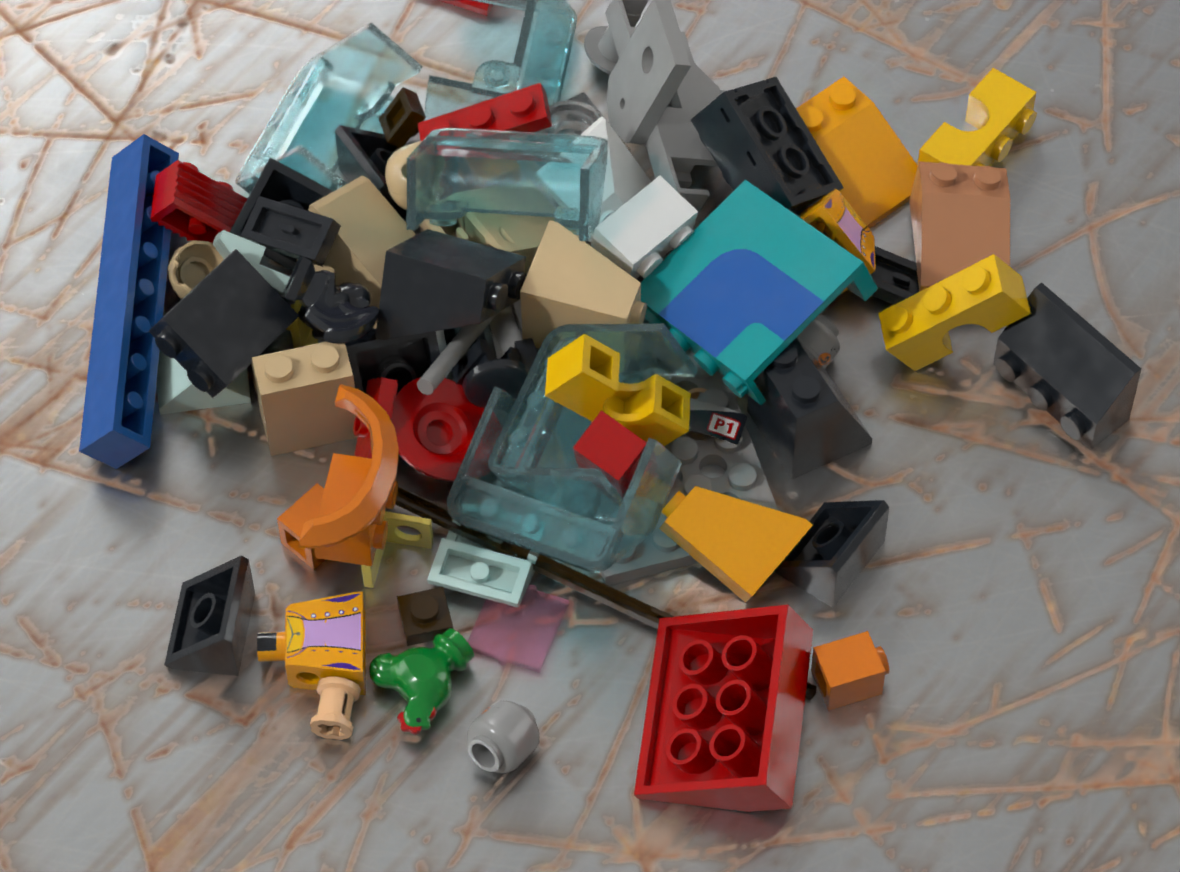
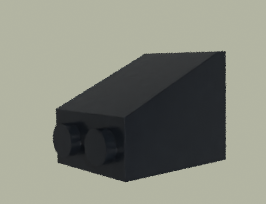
(445, 284)
(223, 324)
(804, 413)

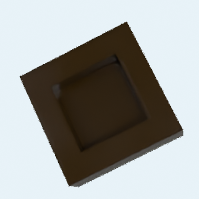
(402, 118)
(424, 615)

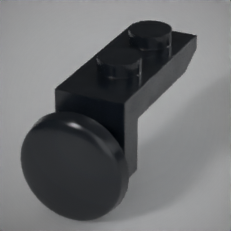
(481, 370)

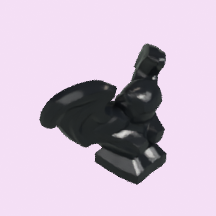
(331, 310)

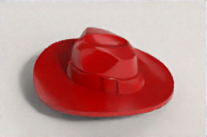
(435, 428)

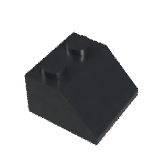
(394, 358)

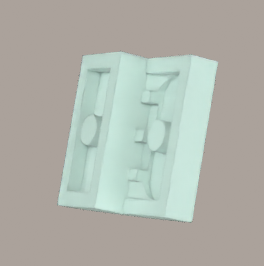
(227, 242)
(480, 571)

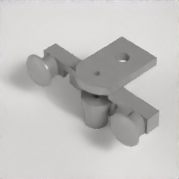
(654, 89)

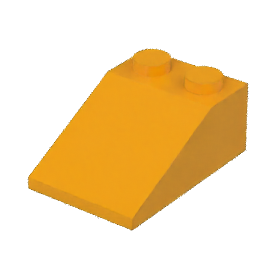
(860, 150)

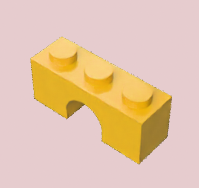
(998, 110)
(980, 295)
(587, 381)

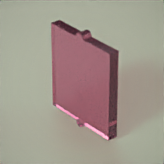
(519, 633)

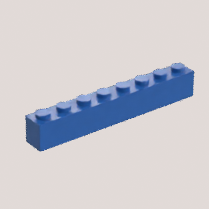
(127, 306)

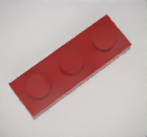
(516, 111)

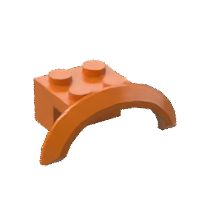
(357, 490)

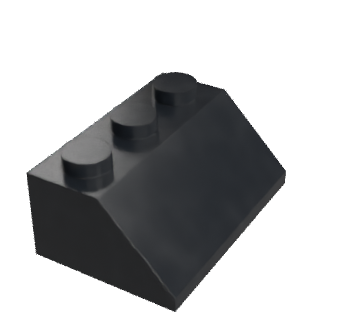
(1068, 368)

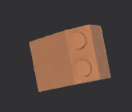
(958, 218)

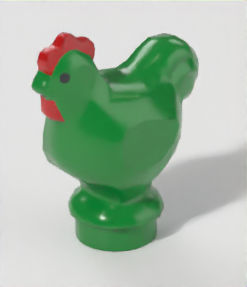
(422, 677)

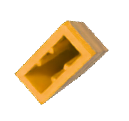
(732, 536)

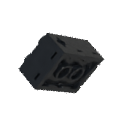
(764, 140)

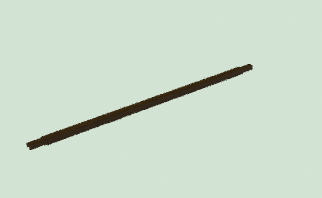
(544, 566)

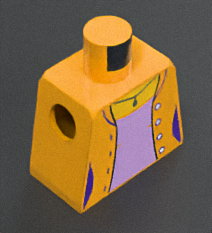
(843, 225)
(320, 641)

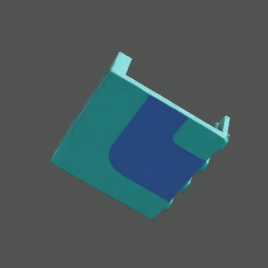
(748, 286)

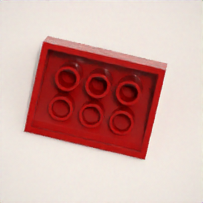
(726, 709)

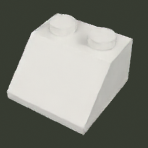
(645, 228)

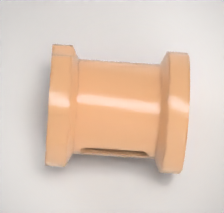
(335, 708)

